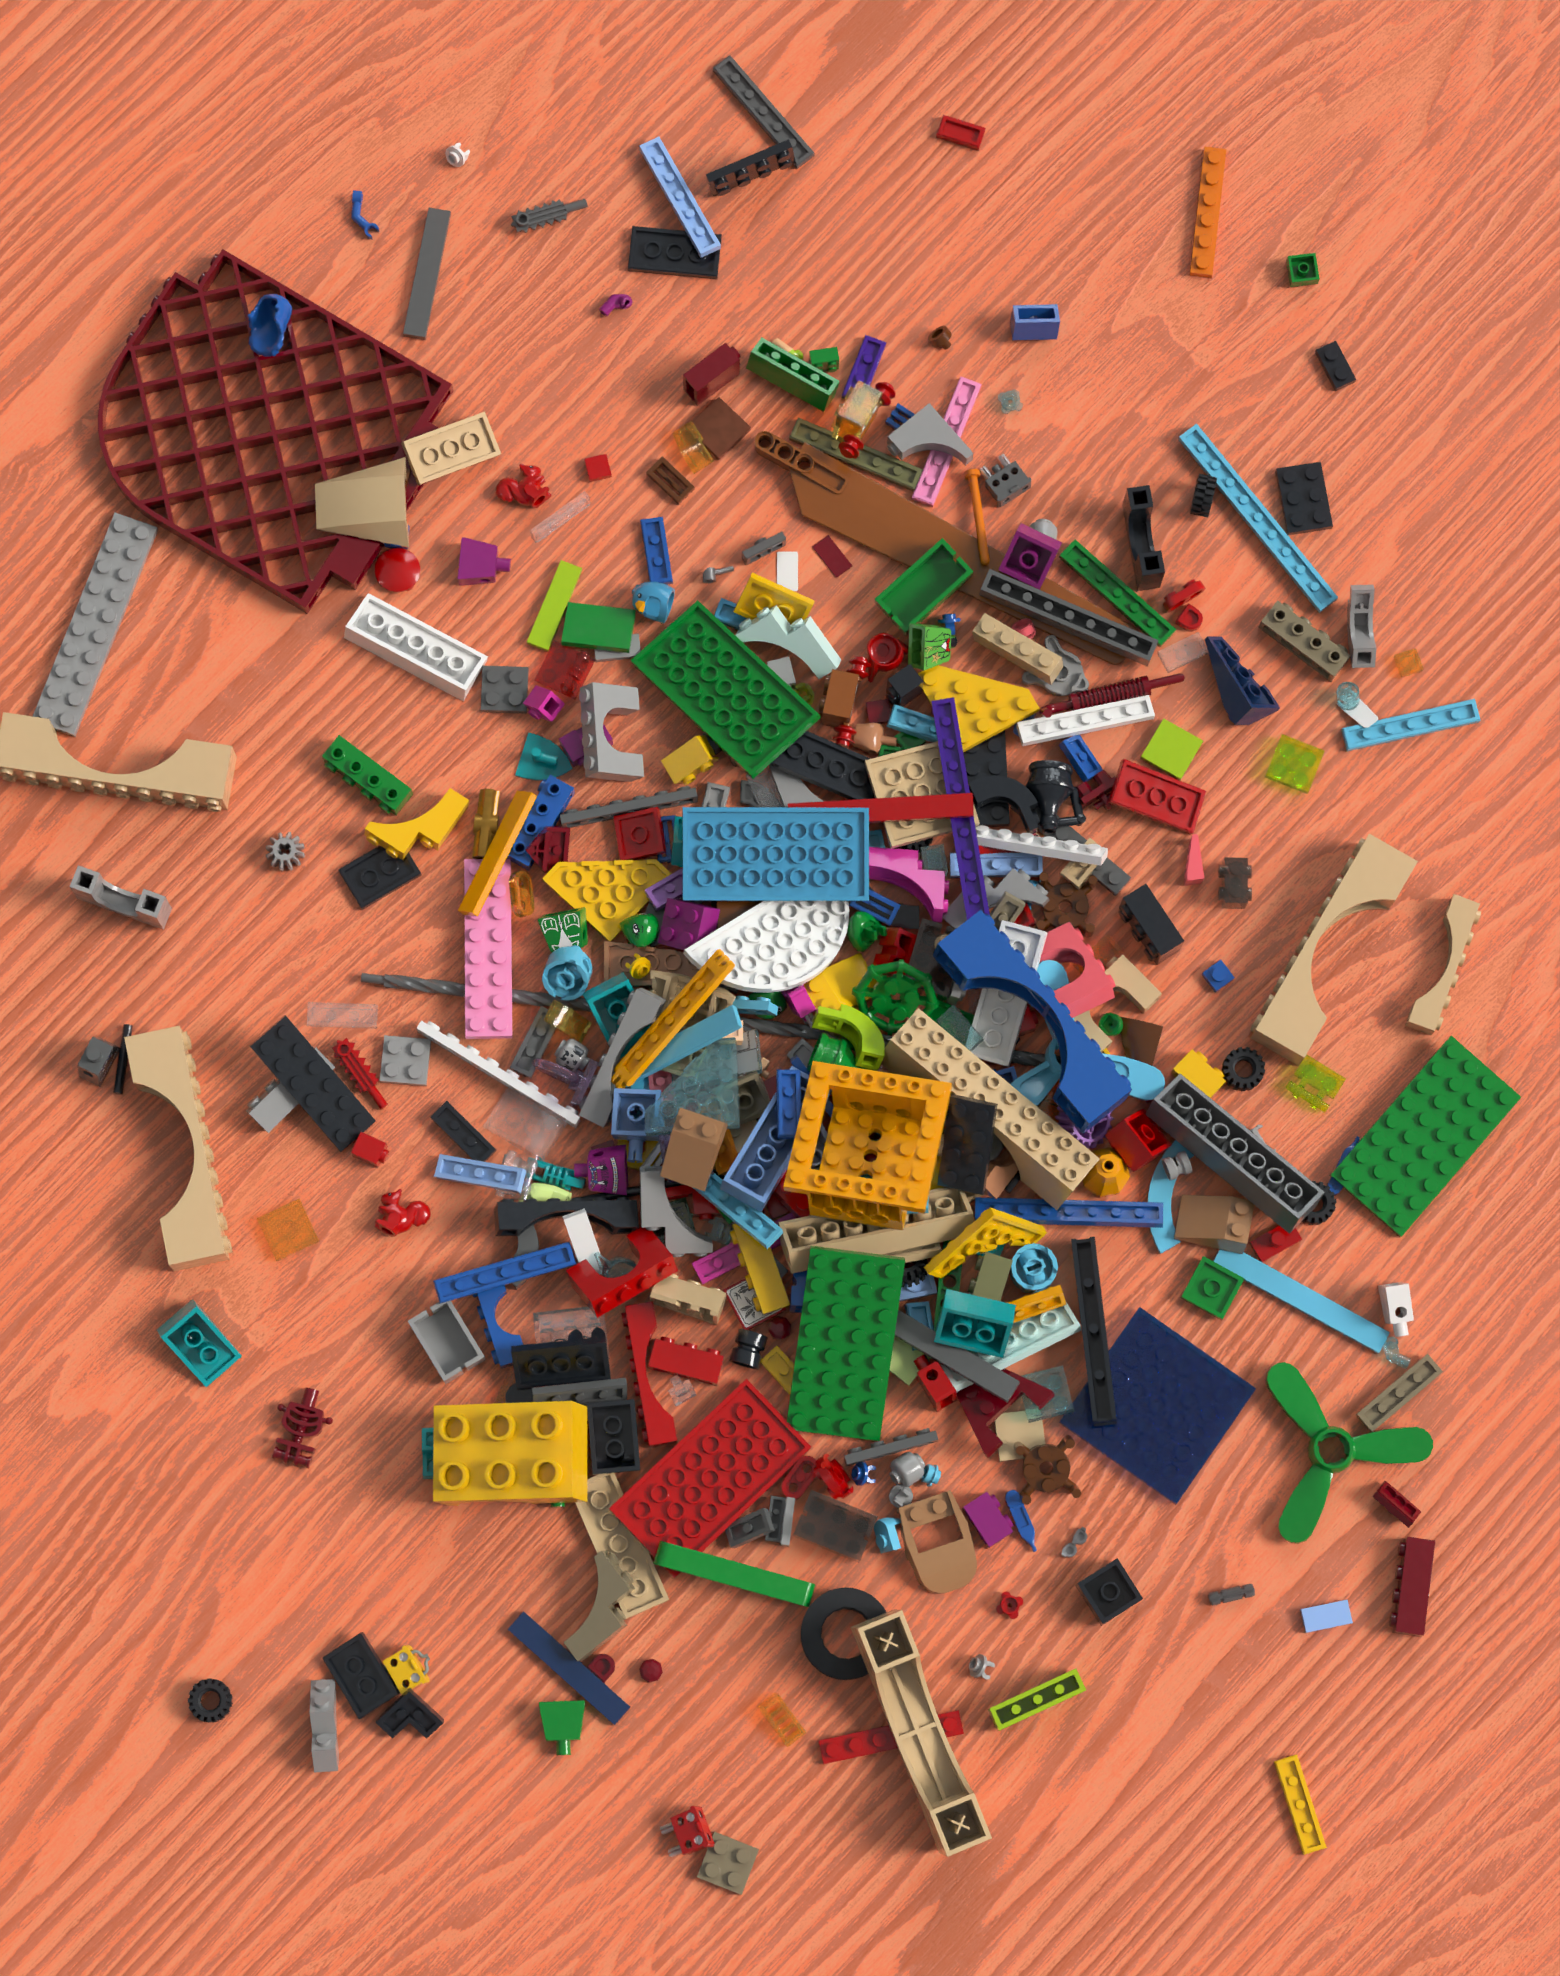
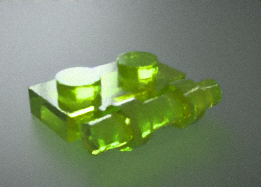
(1320, 1078)

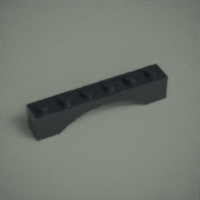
(614, 1216)

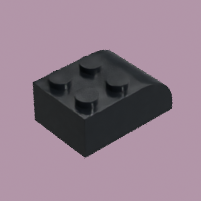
(613, 1436)

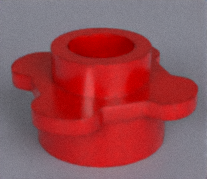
(1015, 1601)

